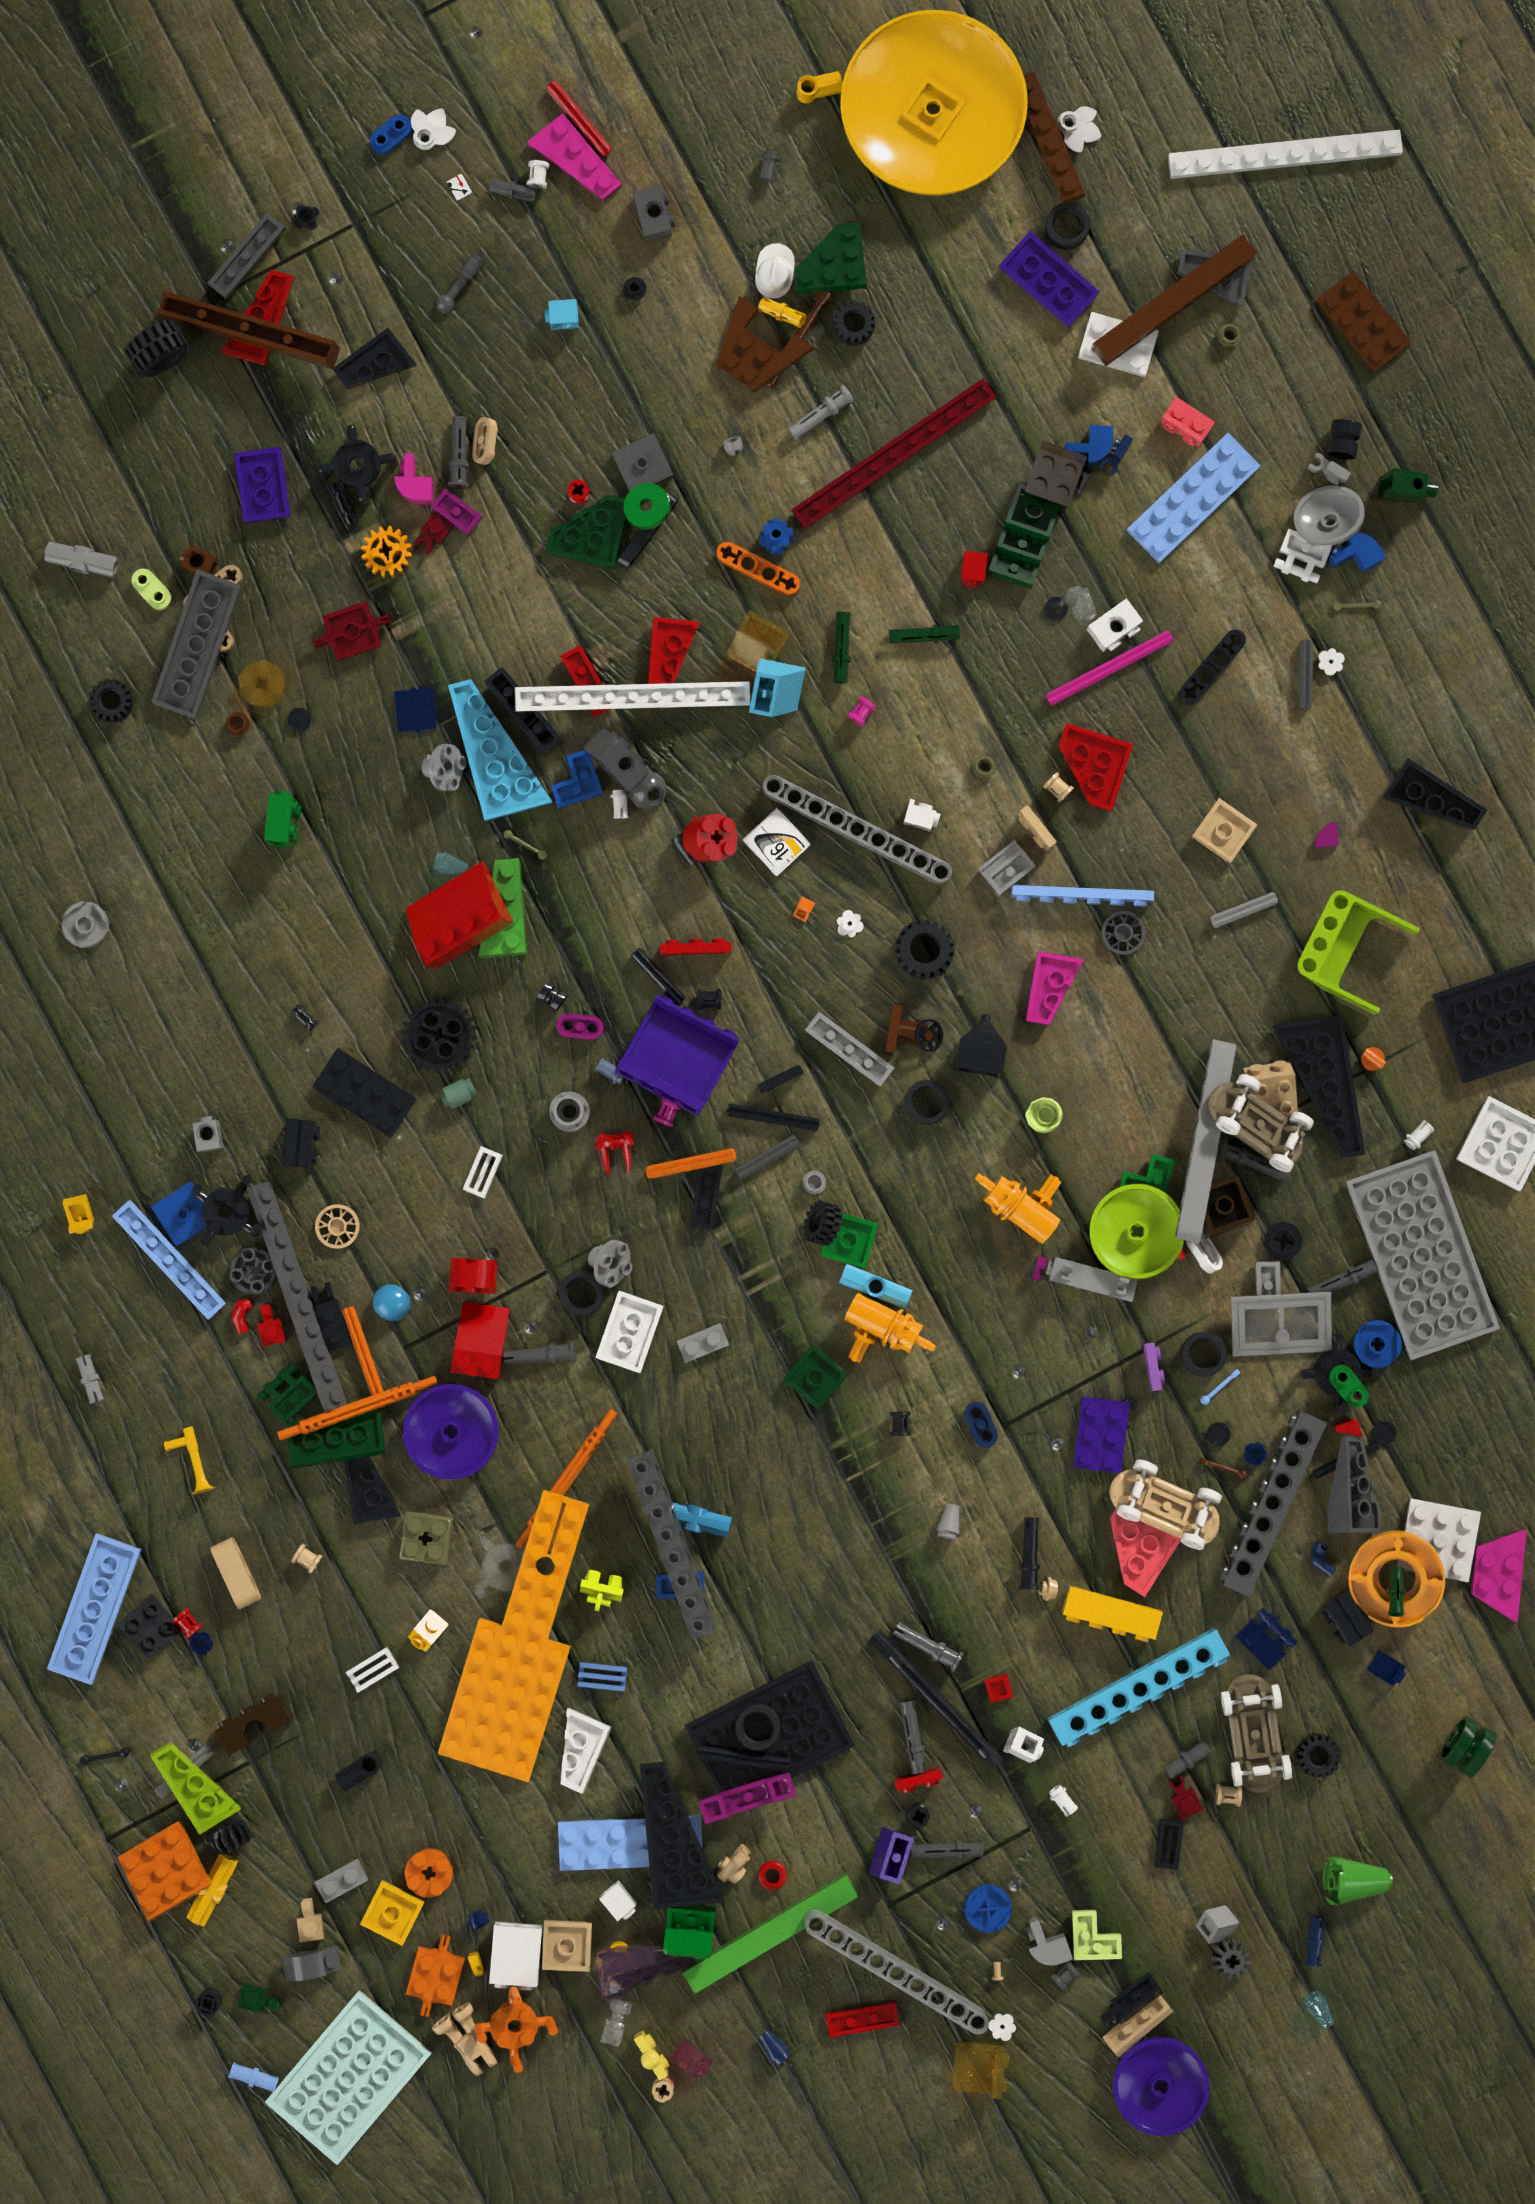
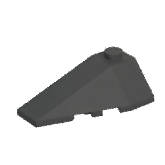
(1351, 1497)

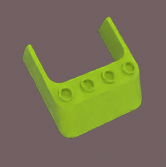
(1336, 940)

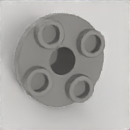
(444, 767)
(610, 1262)

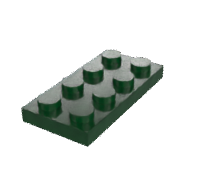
(342, 1441)

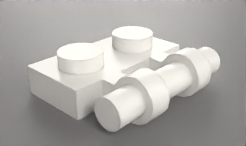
(1298, 548)

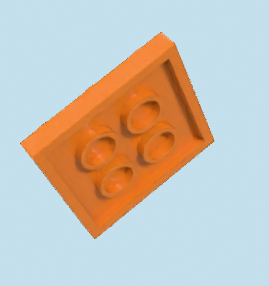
(164, 1871)

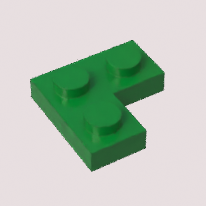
(1157, 1175)

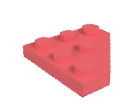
(1141, 1551)

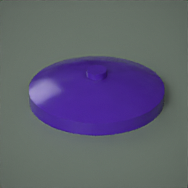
(451, 1431)
(1160, 2086)

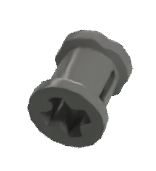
(1066, 1975)

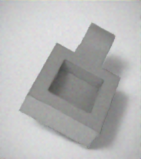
(1333, 471)

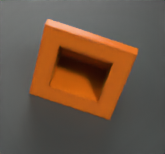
(803, 909)

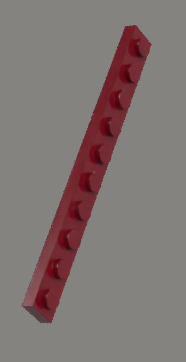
(893, 454)

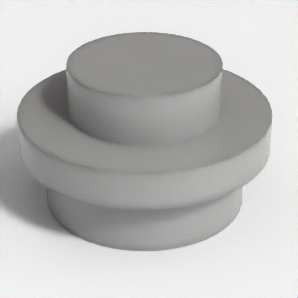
(814, 1182)

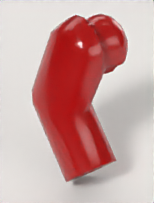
(238, 1314)

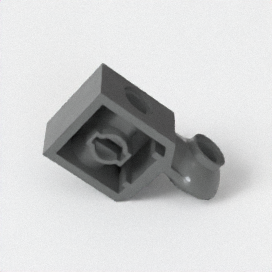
(627, 769)

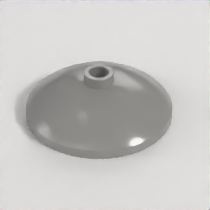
(1326, 507)

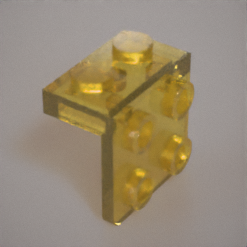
(980, 2068)

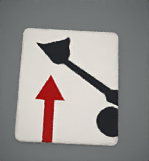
(459, 187)

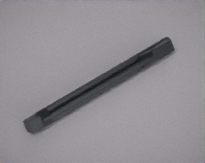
(935, 1699)

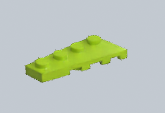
(198, 1794)

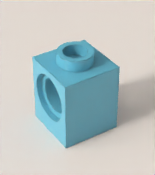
(562, 314)

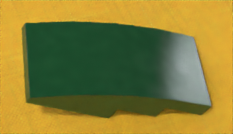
(1024, 538)

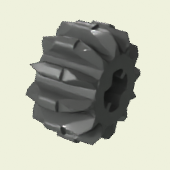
(1225, 1953)

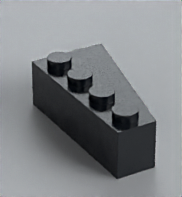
(1428, 794)

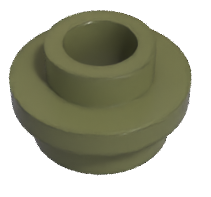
(1231, 328)
(989, 761)

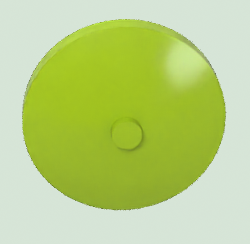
(1136, 1231)

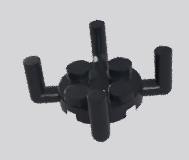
(364, 476)
(225, 1197)
(1328, 1361)

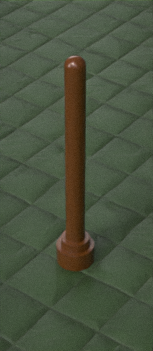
(821, 300)

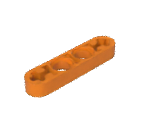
(760, 565)

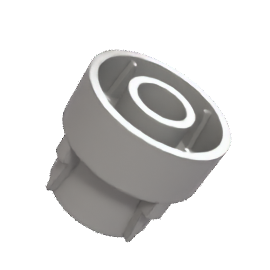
(582, 1111)

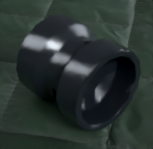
(547, 993)
(212, 1998)

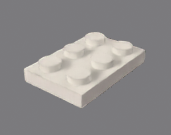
(1133, 361)
(629, 1331)

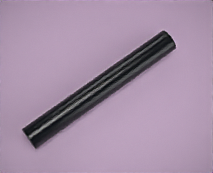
(1330, 1467)

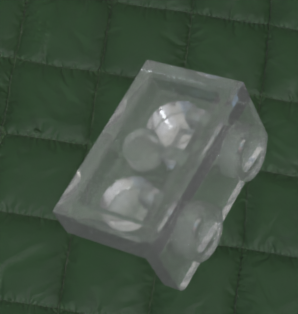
(1083, 608)

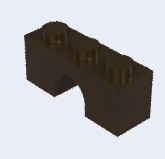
(234, 1733)

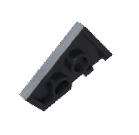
(374, 361)

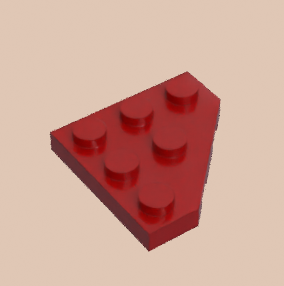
(1096, 763)

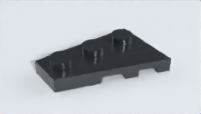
(368, 1492)

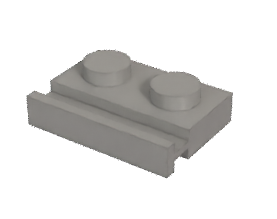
(1006, 868)

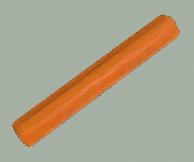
(691, 1163)
(362, 1350)

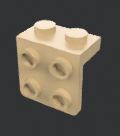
(1277, 1085)

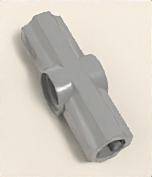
(81, 559)

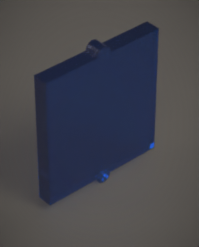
(415, 709)

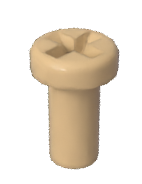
(997, 1971)

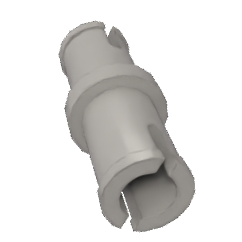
(90, 1379)

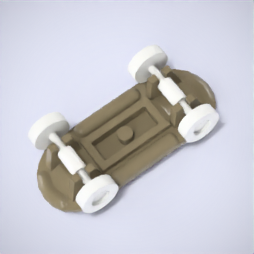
(1257, 1123)
(1255, 1733)

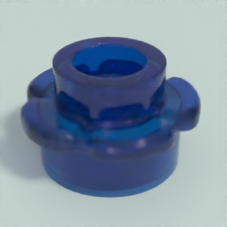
(1255, 1460)
(207, 1643)
(478, 1920)

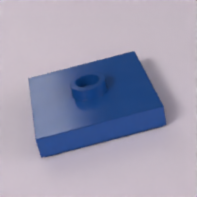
(180, 1214)

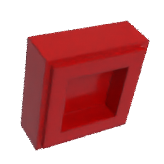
(998, 1688)

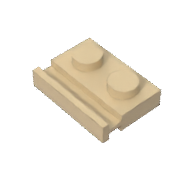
(1041, 834)

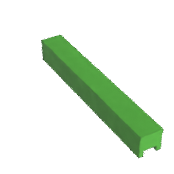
(768, 1933)

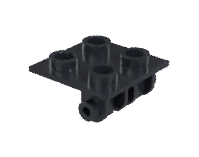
(149, 1627)

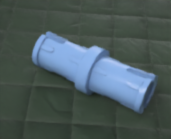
(253, 2077)

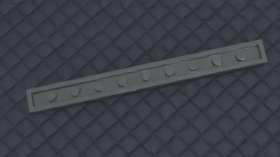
(297, 1296)

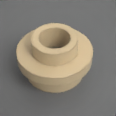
(1048, 1588)

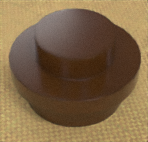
(237, 723)

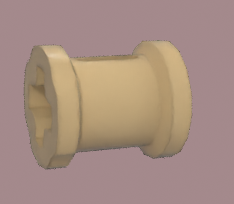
(1058, 787)
(306, 1558)
(1228, 1794)
(667, 2095)

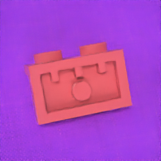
(1186, 422)

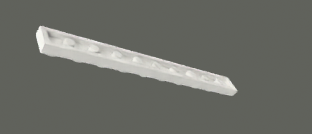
(1285, 154)
(632, 696)

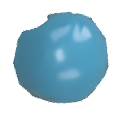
(391, 1302)

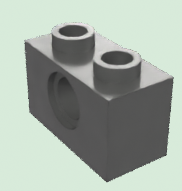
(650, 199)

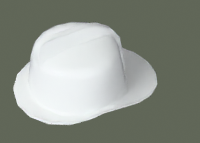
(774, 270)

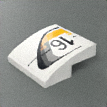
(776, 842)

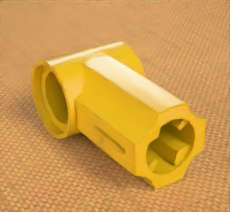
(822, 86)

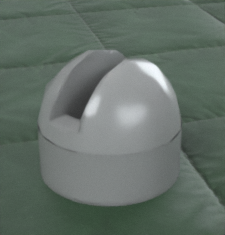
(733, 444)

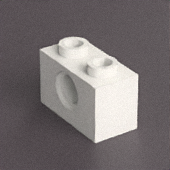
(1123, 614)

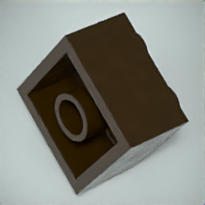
(1055, 473)
(1226, 1208)

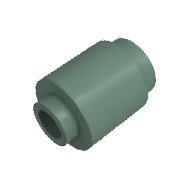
(458, 1093)

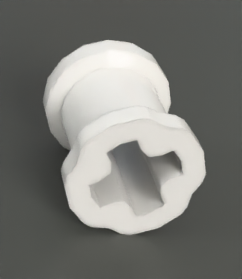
(537, 174)

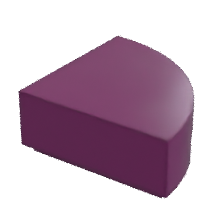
(1327, 836)
(1040, 1265)

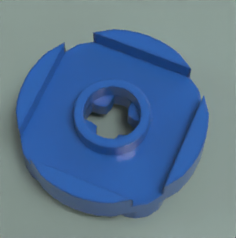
(1387, 1353)

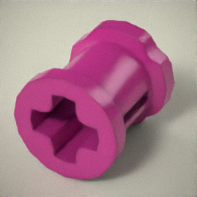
(861, 711)
(667, 1113)

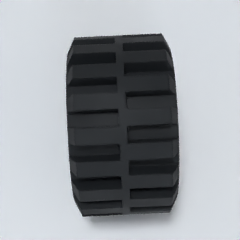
(157, 348)
(936, 932)

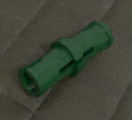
(1396, 1591)

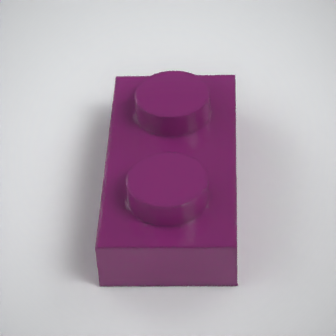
(456, 512)

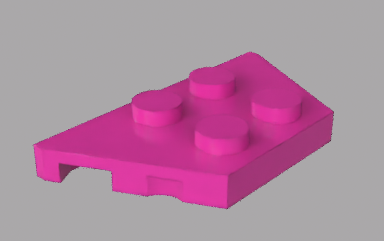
(1499, 1573)

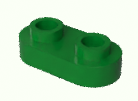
(1348, 1386)

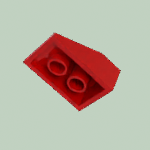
(480, 1340)

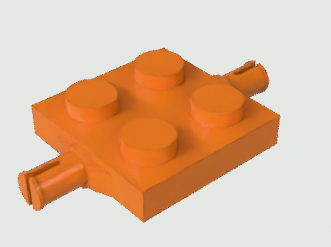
(435, 1975)

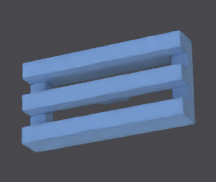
(581, 1683)

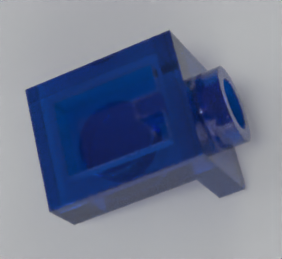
(1386, 1668)

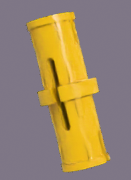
(782, 312)

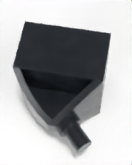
(981, 1050)

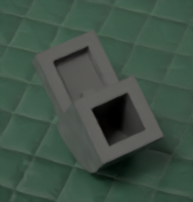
(311, 1964)

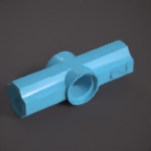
(890, 1292)

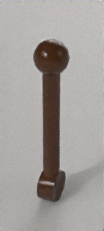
(1241, 1474)

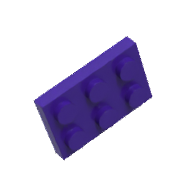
(262, 485)
(1101, 1434)

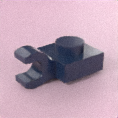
(1119, 448)

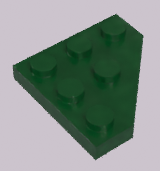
(834, 263)
(591, 534)

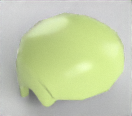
(1044, 1115)

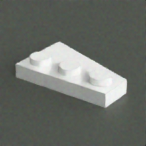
(583, 1746)

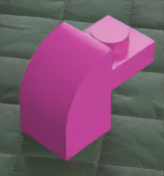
(412, 488)

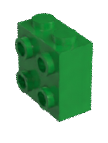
(281, 819)

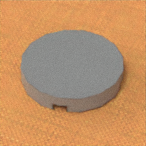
(85, 924)

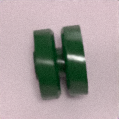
(1468, 1747)

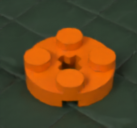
(440, 1865)

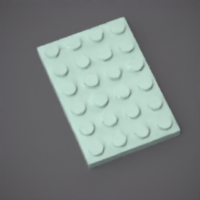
(348, 2077)

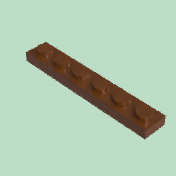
(1051, 143)

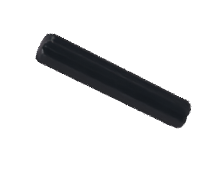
(658, 976)

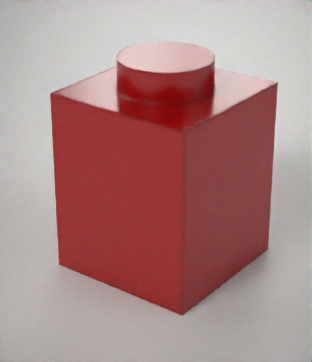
(973, 569)

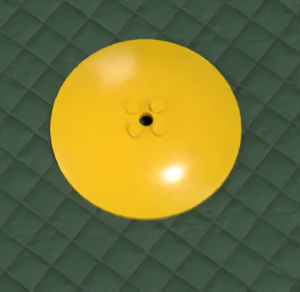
(941, 62)

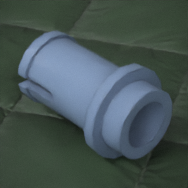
(608, 1070)

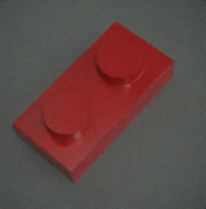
(909, 1782)

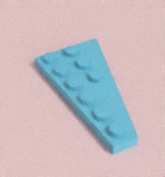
(498, 769)

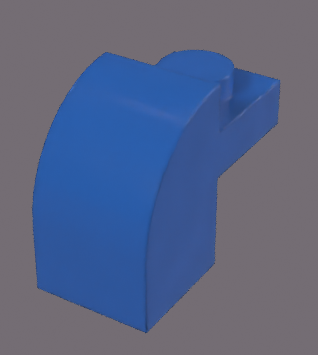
(1098, 446)
(1363, 550)

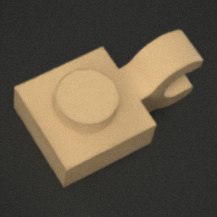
(310, 1924)

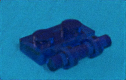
(1260, 1644)

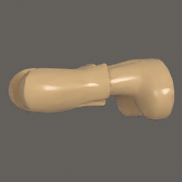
(467, 2043)

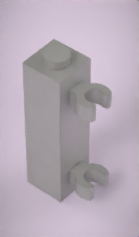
(1091, 1279)

